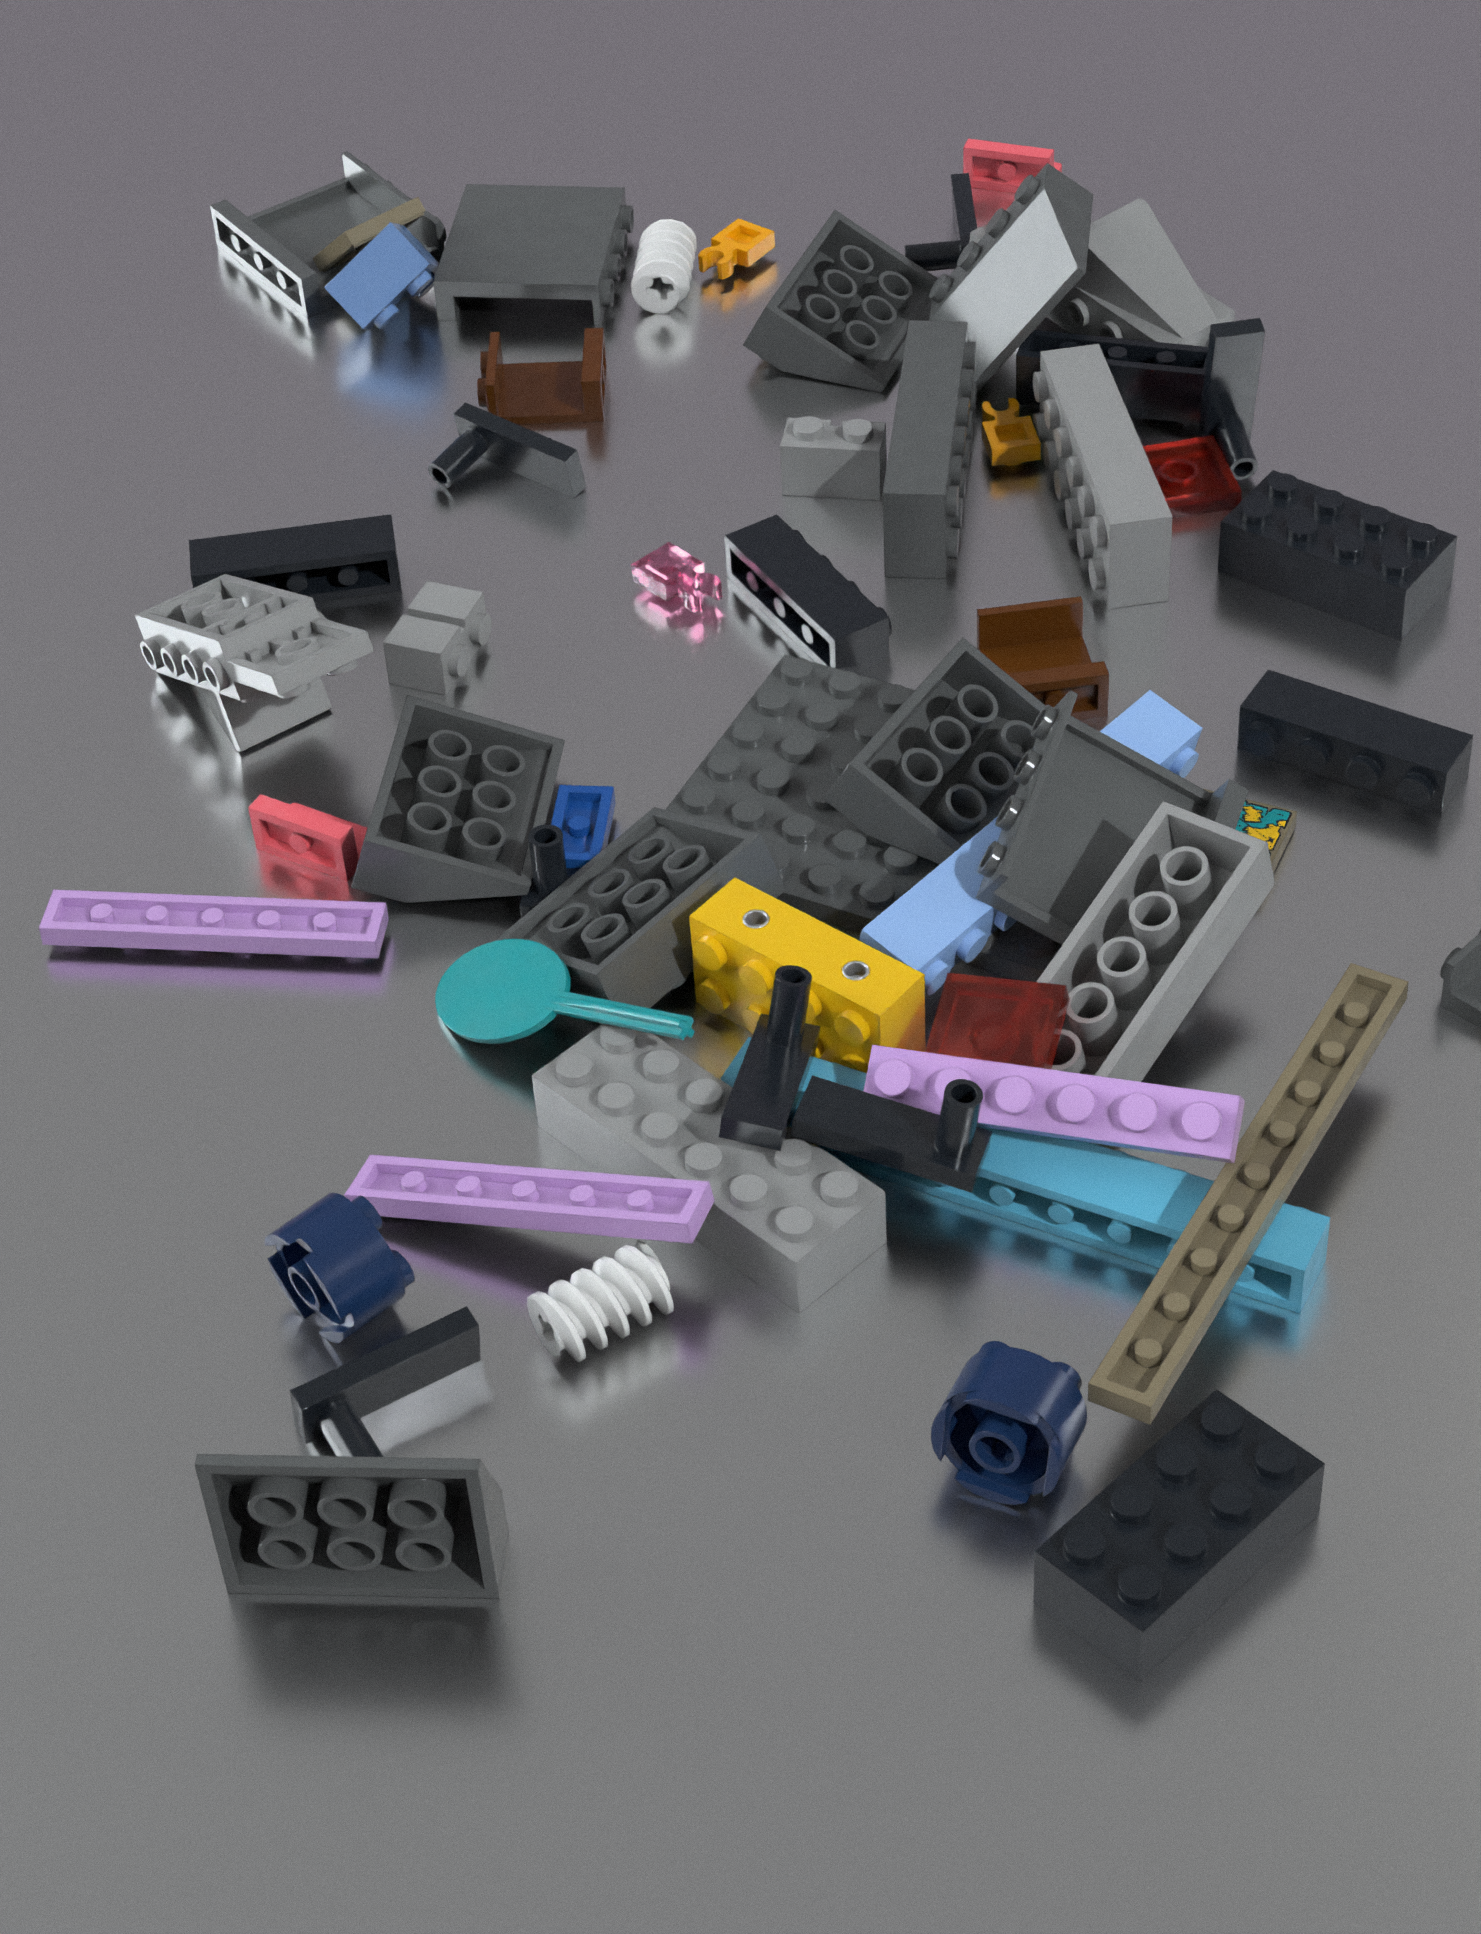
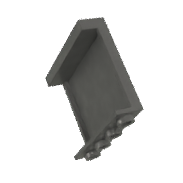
(284, 238)
(534, 245)
(1076, 819)

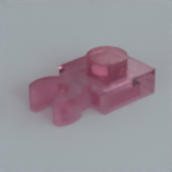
(675, 573)

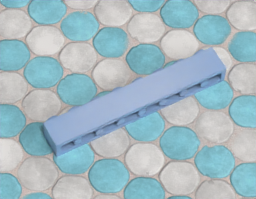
(943, 919)

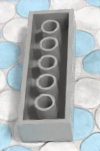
(1103, 477)
(1154, 940)
(647, 1110)

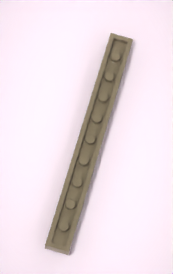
(1246, 1196)

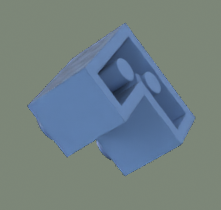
(382, 275)

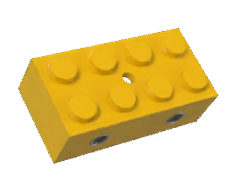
(739, 962)

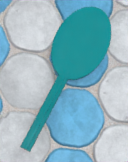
(521, 986)

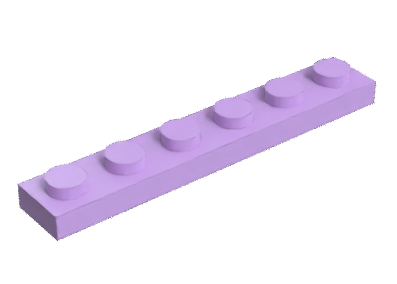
(214, 923)
(1067, 1103)
(534, 1198)

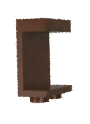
(545, 389)
(1046, 652)

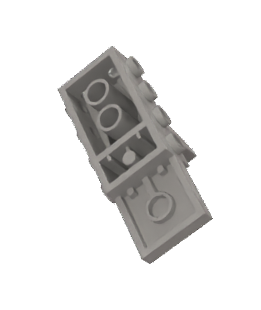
(1136, 285)
(250, 653)

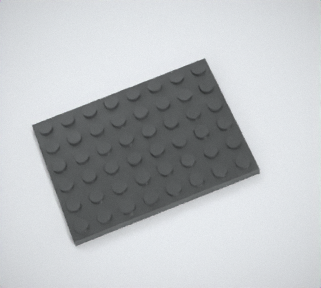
(772, 781)

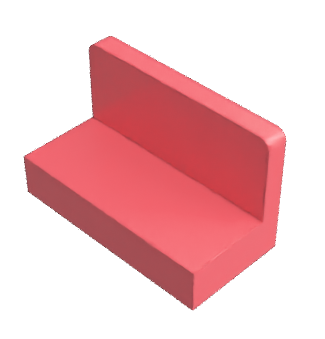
(1003, 165)
(307, 836)

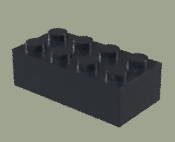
(1337, 554)
(1177, 1534)

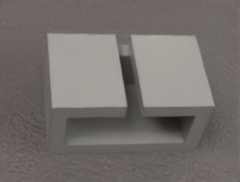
(832, 459)
(436, 638)

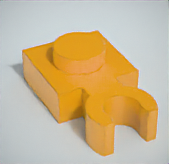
(737, 244)
(1009, 437)

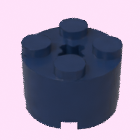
(338, 1264)
(1010, 1423)

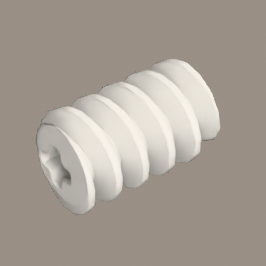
(663, 266)
(599, 1300)

